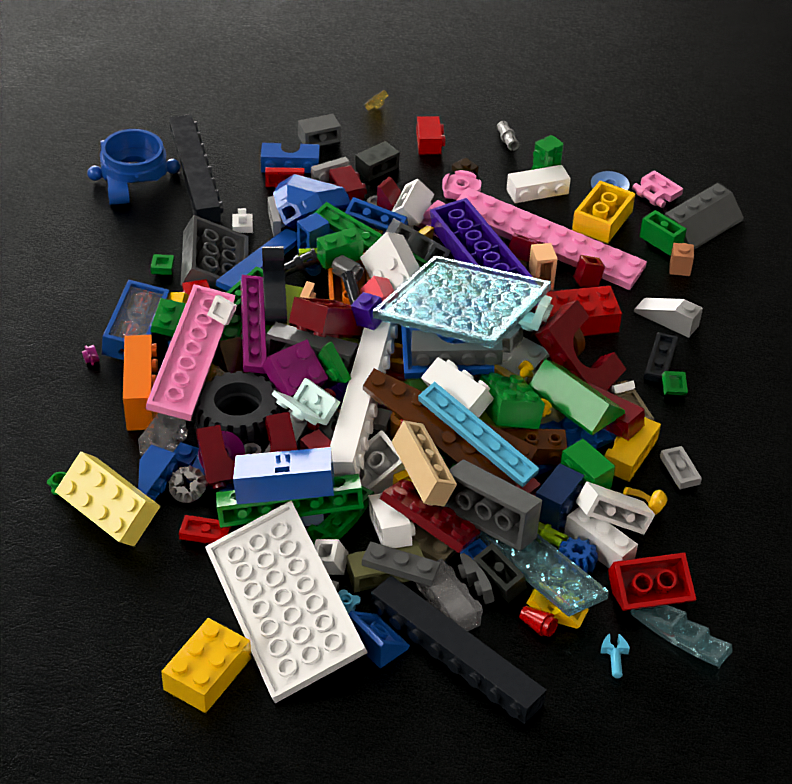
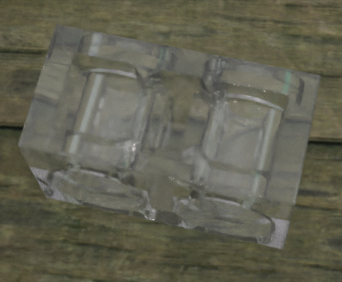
(163, 432)

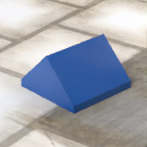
(378, 638)

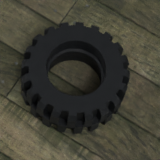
(238, 392)

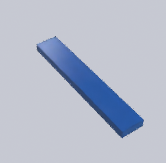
(286, 238)

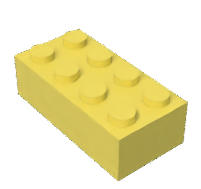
(107, 499)

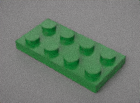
(170, 312)

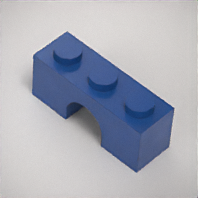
(274, 157)

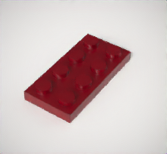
(435, 519)

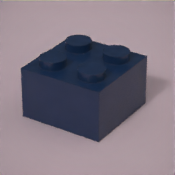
(559, 496)

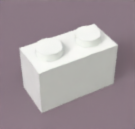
(414, 202)

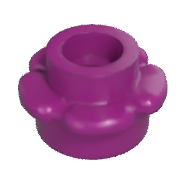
(90, 355)

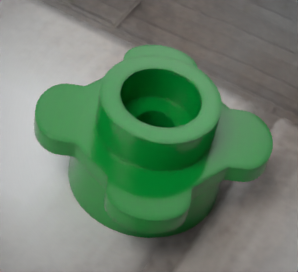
(55, 480)

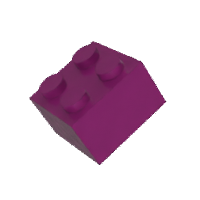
(292, 365)

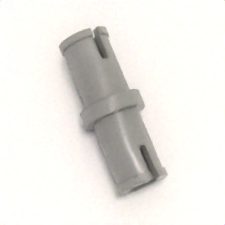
(507, 135)

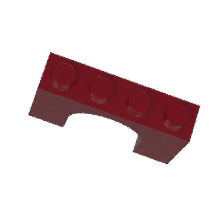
(558, 338)
(220, 467)

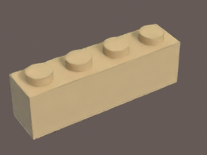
(424, 463)

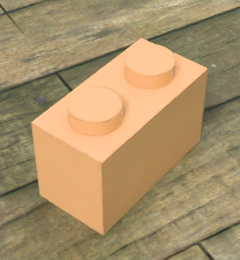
(543, 262)

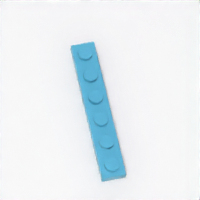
(478, 434)

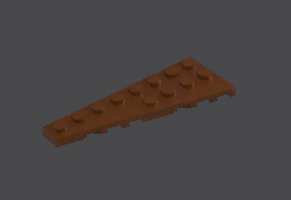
(404, 402)

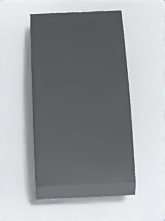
(475, 577)

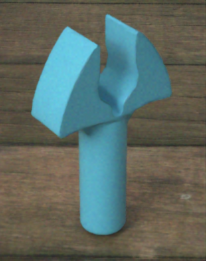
(615, 653)

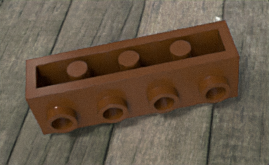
(549, 443)

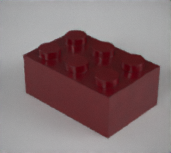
(324, 317)

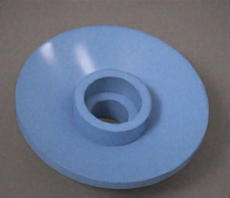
(611, 178)

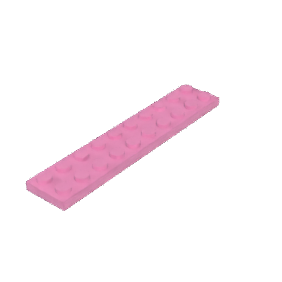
(568, 245)

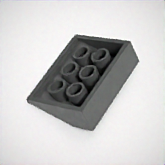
(210, 251)

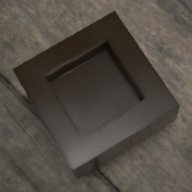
(465, 165)

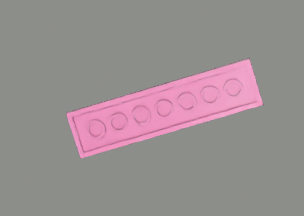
(188, 357)

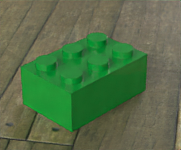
(513, 402)

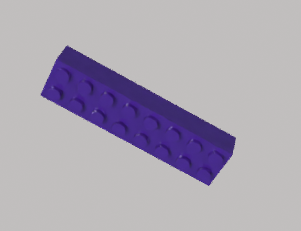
(472, 238)

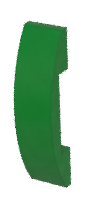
(339, 523)

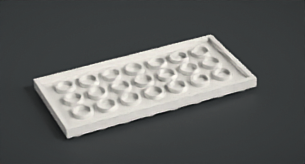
(285, 601)

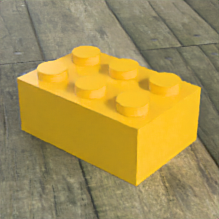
(603, 211)
(206, 665)

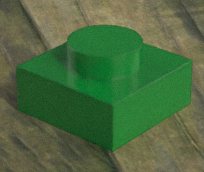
(162, 264)
(674, 383)

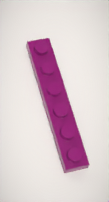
(253, 324)

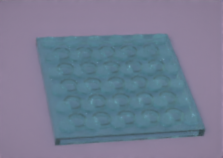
(462, 301)

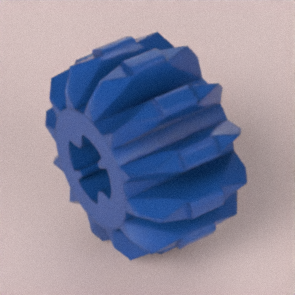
(580, 553)

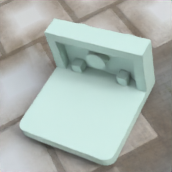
(533, 321)
(309, 403)

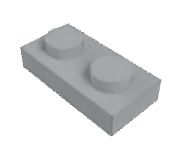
(321, 171)
(274, 216)
(680, 467)

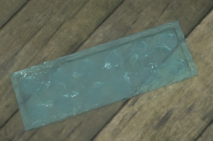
(553, 574)

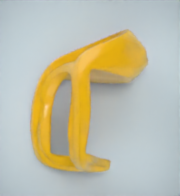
(655, 502)

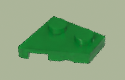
(333, 364)

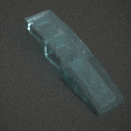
(685, 634)

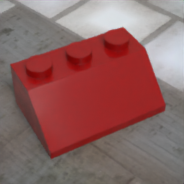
(651, 581)

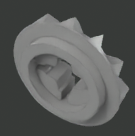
(196, 488)

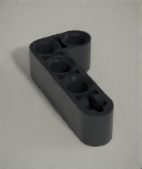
(274, 285)

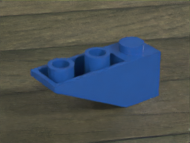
(156, 470)

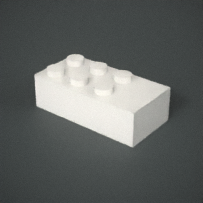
(390, 259)

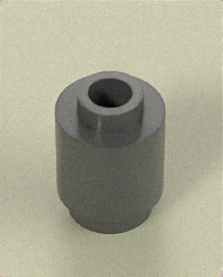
(342, 264)

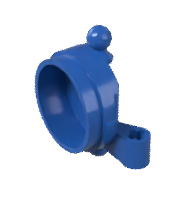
(127, 147)

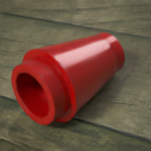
(540, 621)

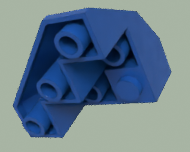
(302, 196)

